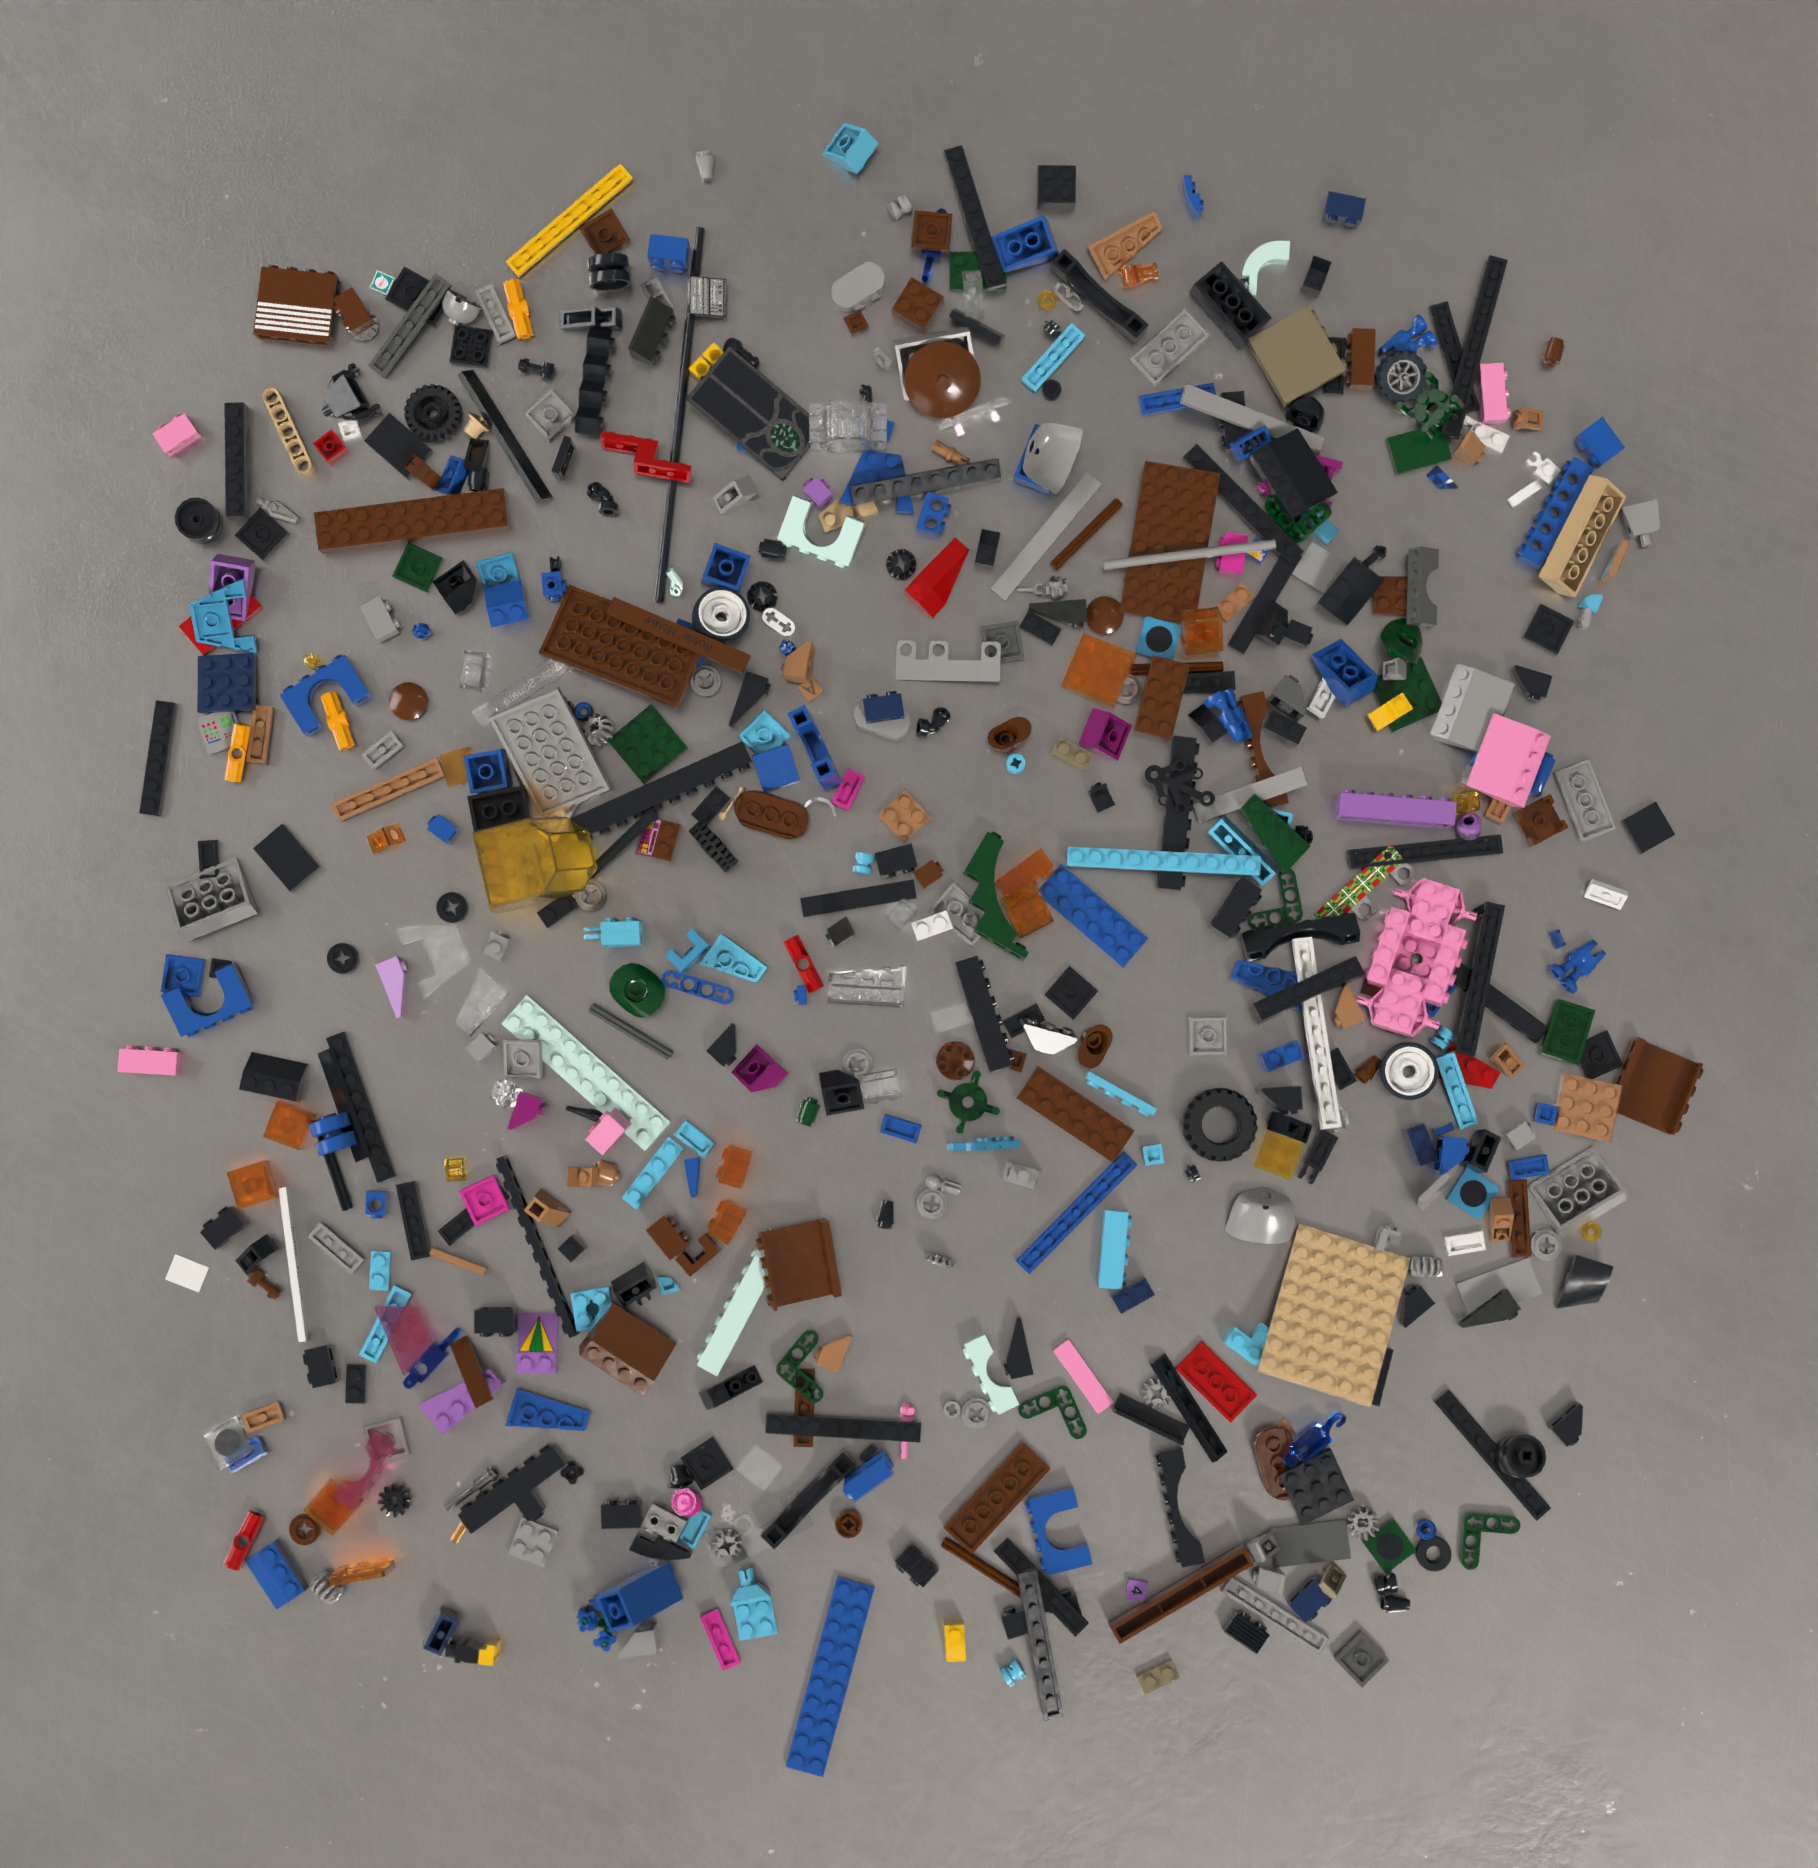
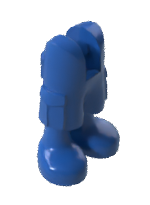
(1401, 339)
(1233, 718)
(1582, 961)

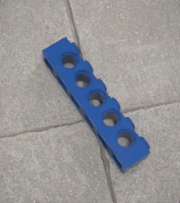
(1581, 472)

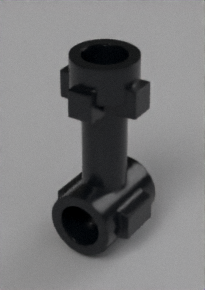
(546, 370)
(1379, 552)

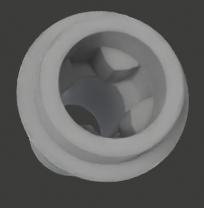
(705, 163)

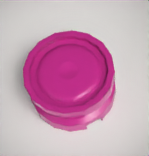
(686, 1502)

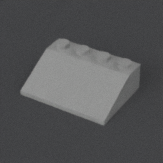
(907, 346)
(1469, 707)
(212, 902)
(1577, 1192)

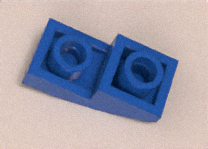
(1193, 200)

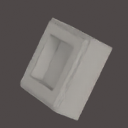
(1584, 619)

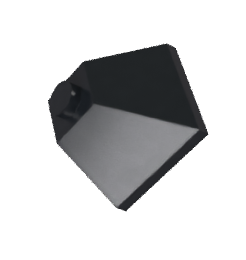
(457, 587)
(840, 1092)

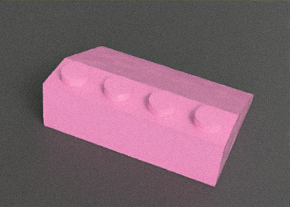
(1508, 761)

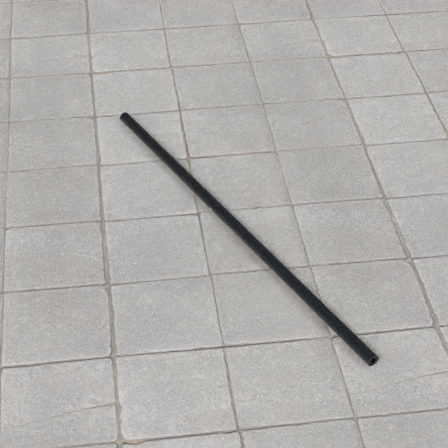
(678, 425)

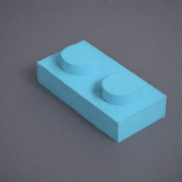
(380, 1270)

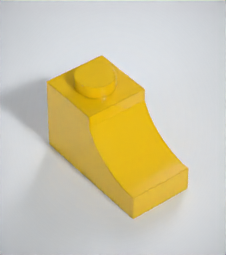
(1390, 712)
(955, 1641)

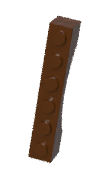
(1255, 708)

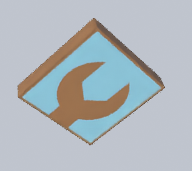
(1614, 561)

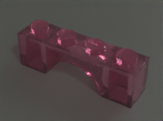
(378, 1449)

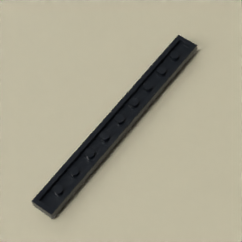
(1475, 343)
(534, 1239)

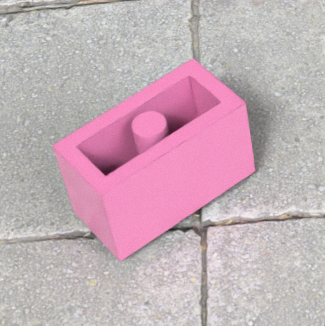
(176, 434)
(608, 1131)

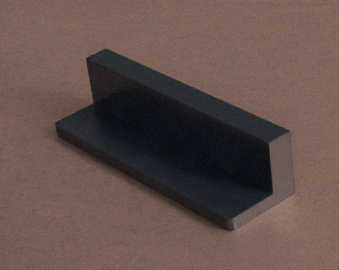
(1150, 1418)

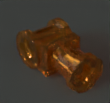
(1138, 274)

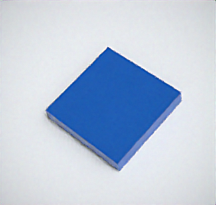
(775, 767)
(184, 972)

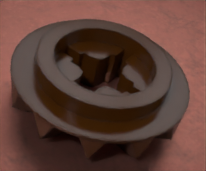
(298, 1536)

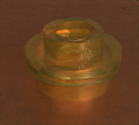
(1047, 294)
(312, 661)
(1597, 1231)

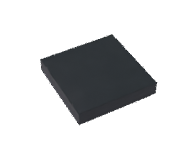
(563, 458)
(262, 534)
(1548, 629)
(1648, 827)
(1071, 993)
(1599, 1056)
(707, 1463)

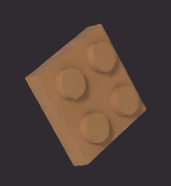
(904, 816)

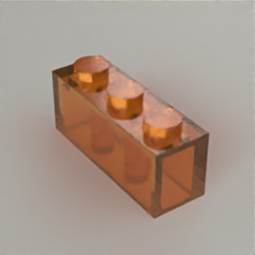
(1029, 870)

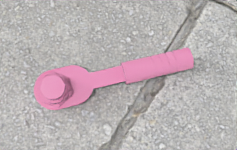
(906, 1414)

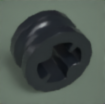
(555, 564)

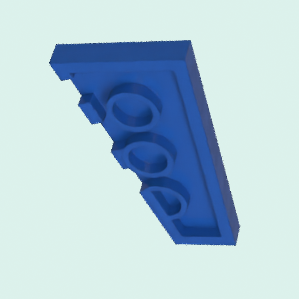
(1263, 978)
(543, 1412)

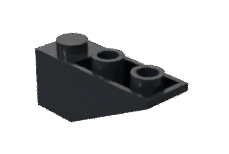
(730, 1387)

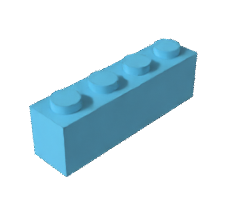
(1238, 844)
(1113, 1249)

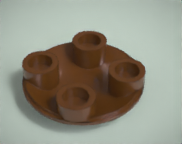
(1104, 615)
(408, 701)
(955, 1060)

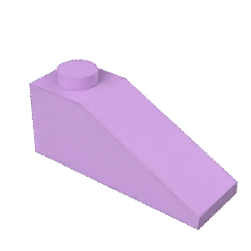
(394, 980)

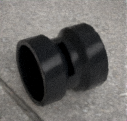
(1386, 1584)

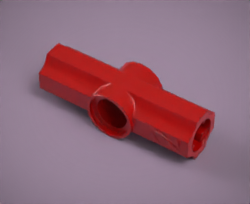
(797, 952)
(239, 1551)

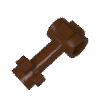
(256, 1278)

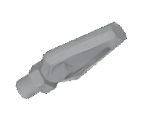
(278, 510)

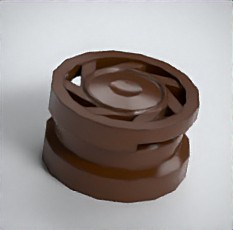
(848, 1523)

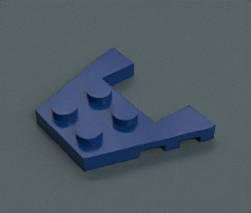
(877, 466)

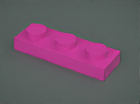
(720, 1639)

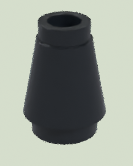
(885, 1216)
(1393, 1603)

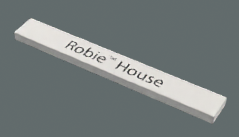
(294, 1264)

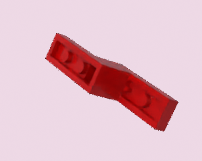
(646, 456)

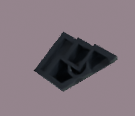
(1584, 1282)

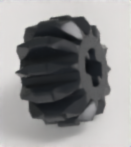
(387, 1502)

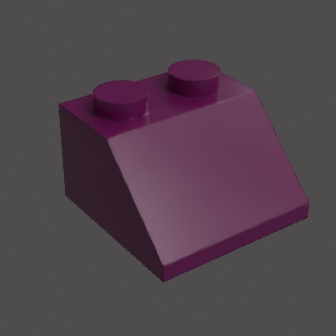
(1105, 733)
(527, 1109)

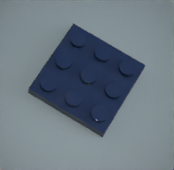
(226, 683)

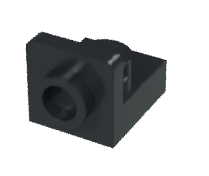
(1100, 797)

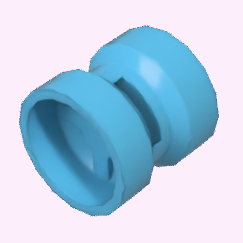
(863, 863)
(1446, 1035)
(1013, 1673)

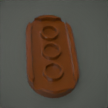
(771, 814)
(1271, 1448)

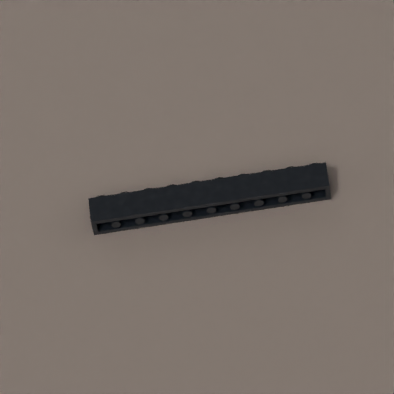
(664, 790)

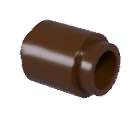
(1553, 351)

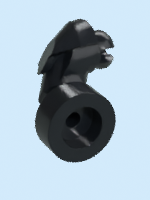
(738, 347)
(599, 493)
(939, 718)

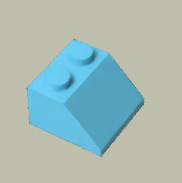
(851, 147)

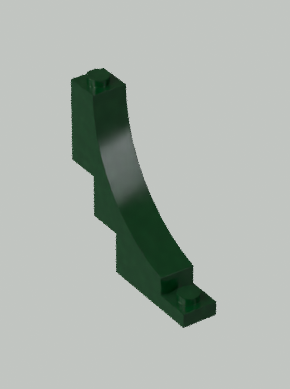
(993, 924)

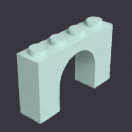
(794, 533)

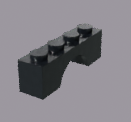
(1015, 1622)

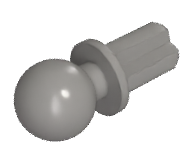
(934, 1182)

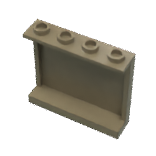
(1296, 355)

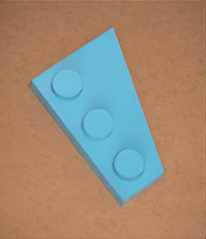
(733, 959)

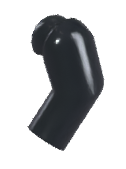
(867, 392)

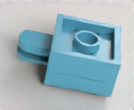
(618, 933)
(590, 1306)

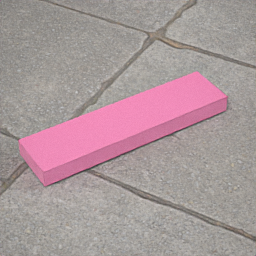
(1083, 1376)

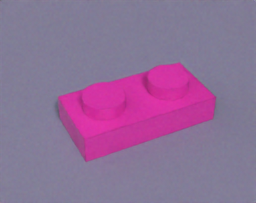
(848, 789)

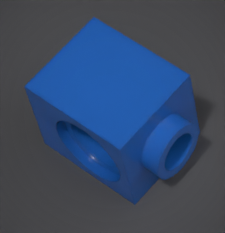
(442, 828)
(383, 1197)

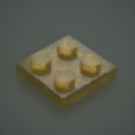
(1279, 1155)

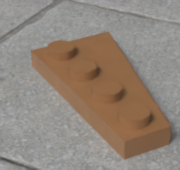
(1121, 245)

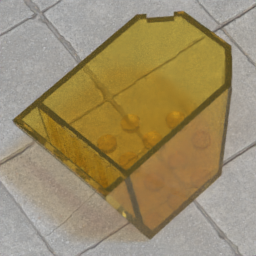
(533, 861)

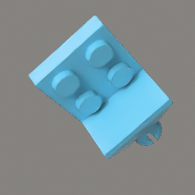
(753, 1608)

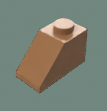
(1470, 449)
(799, 664)
(1346, 1009)
(833, 1353)

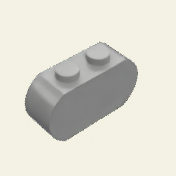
(858, 287)
(890, 729)

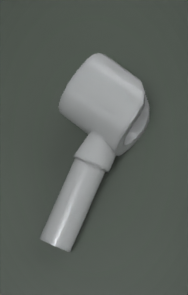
(1031, 589)

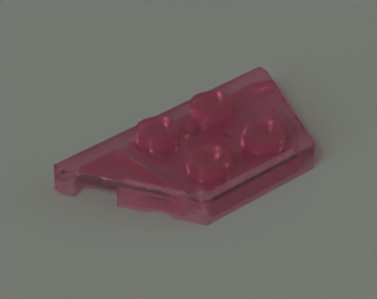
(405, 1333)

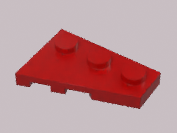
(1474, 1071)

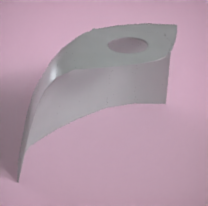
(1057, 452)
(1254, 1224)

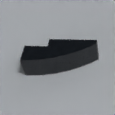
(584, 318)
(659, 1549)

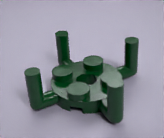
(1425, 401)
(976, 1093)

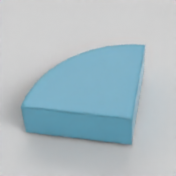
(1591, 602)
(667, 1284)

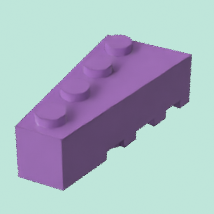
(455, 1403)

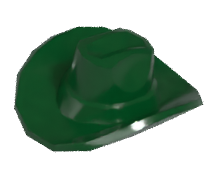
(1402, 640)
(637, 989)

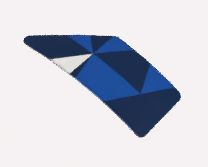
(1441, 479)

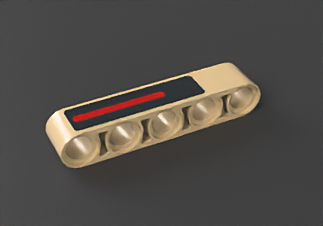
(282, 425)

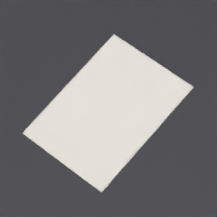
(187, 1273)

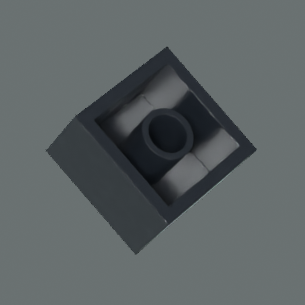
(1056, 187)
(495, 1320)

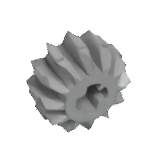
(598, 729)
(1426, 1266)
(1364, 1516)
(327, 1594)

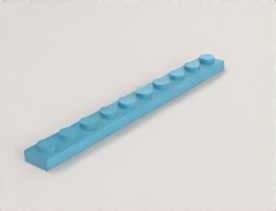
(1163, 861)

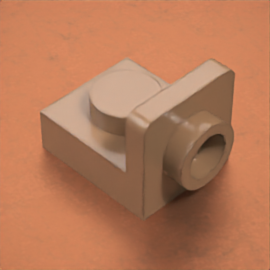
(1528, 419)

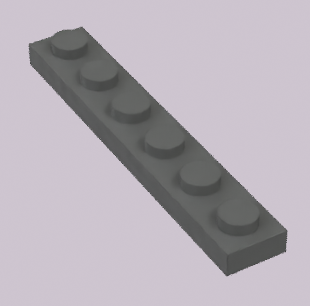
(410, 325)

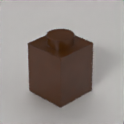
(928, 873)

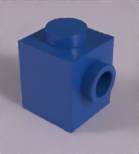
(553, 585)

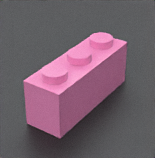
(1493, 393)
(149, 1060)

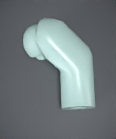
(676, 582)

